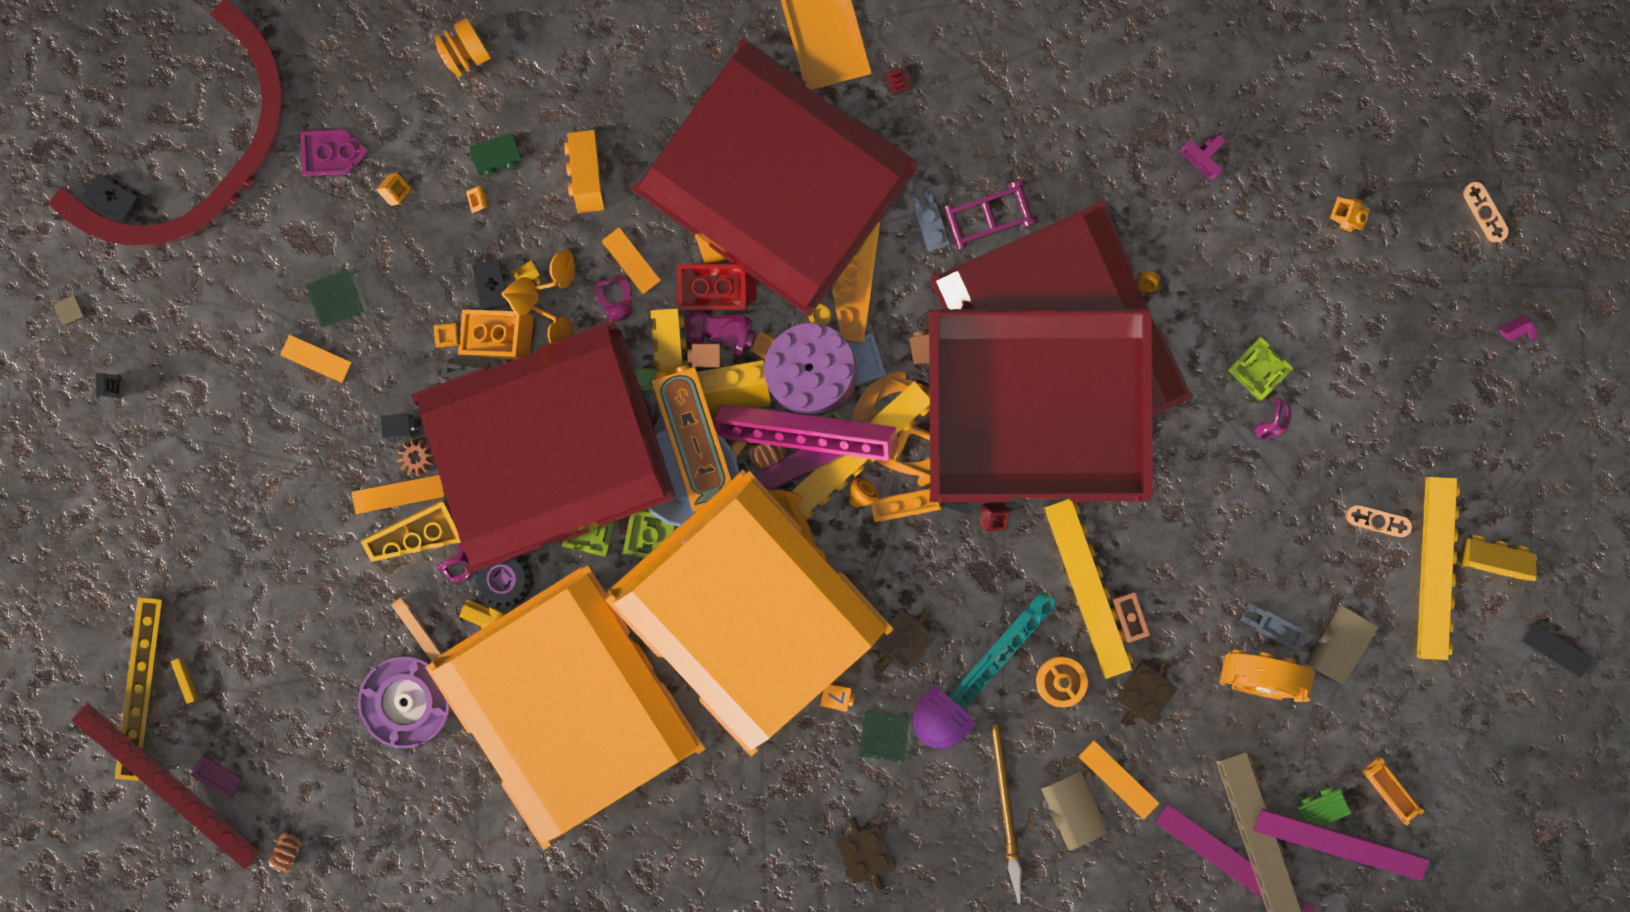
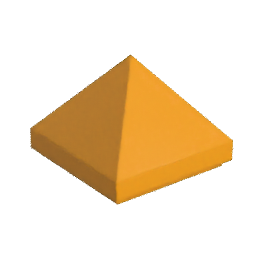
(477, 198)

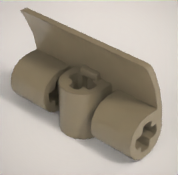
(1341, 645)
(1074, 810)

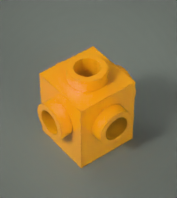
(1350, 213)

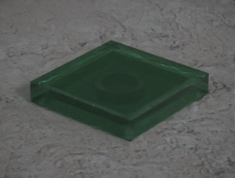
(334, 298)
(884, 736)

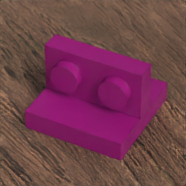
(1201, 156)

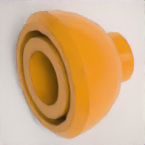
(862, 493)

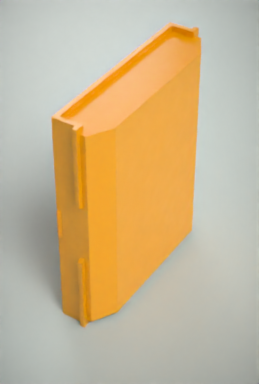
(747, 611)
(564, 705)

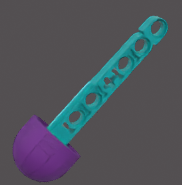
(941, 718)

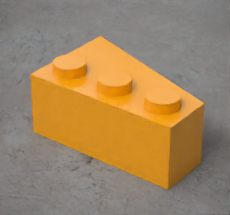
(584, 171)

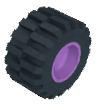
(504, 582)

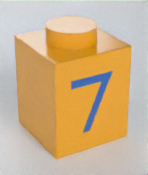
(837, 697)

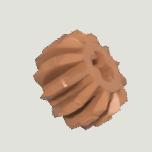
(765, 455)
(409, 461)
(285, 852)

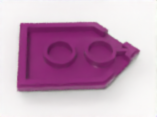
(330, 152)

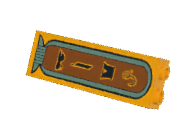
(691, 434)

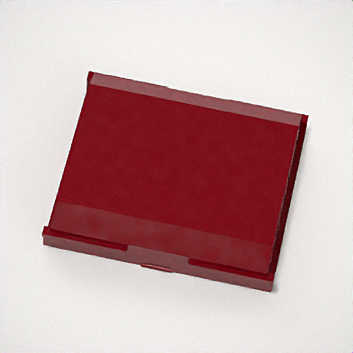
(776, 178)
(1062, 268)
(1040, 404)
(544, 446)

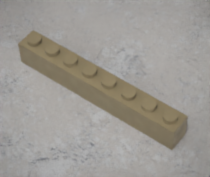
(1263, 850)

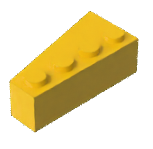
(668, 340)
(417, 532)

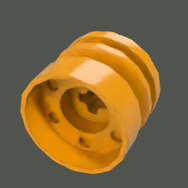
(461, 47)

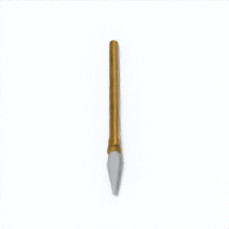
(1014, 865)

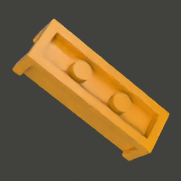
(1392, 790)

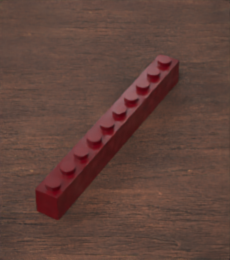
(165, 785)

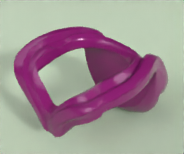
(620, 310)
(1270, 430)
(461, 557)

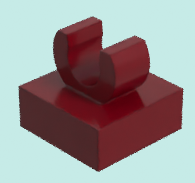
(898, 80)

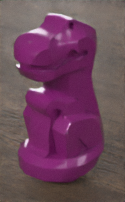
(728, 330)

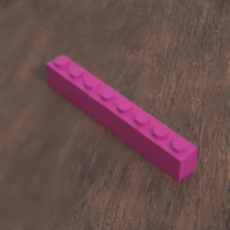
(806, 432)

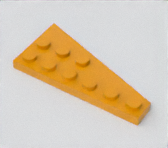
(853, 291)

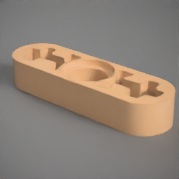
(1476, 211)
(1364, 511)

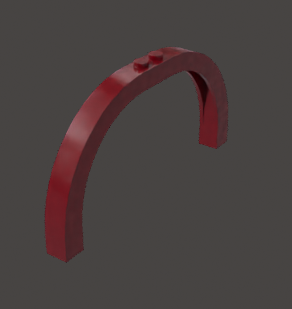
(238, 178)

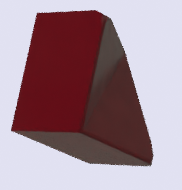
(994, 517)

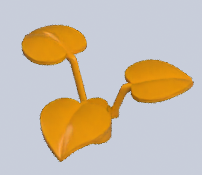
(523, 294)

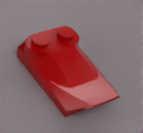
(714, 287)

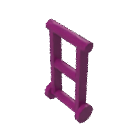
(1017, 188)

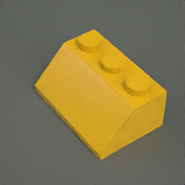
(736, 386)
(1499, 558)

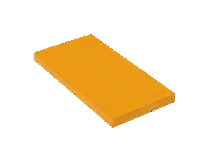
(826, 41)

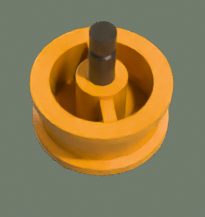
(1061, 681)

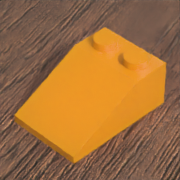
(495, 334)

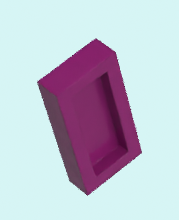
(216, 776)

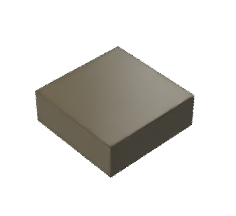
(69, 310)

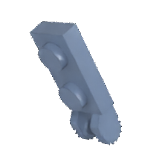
(930, 222)
(1276, 628)

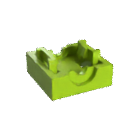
(1252, 376)
(639, 533)
(591, 542)

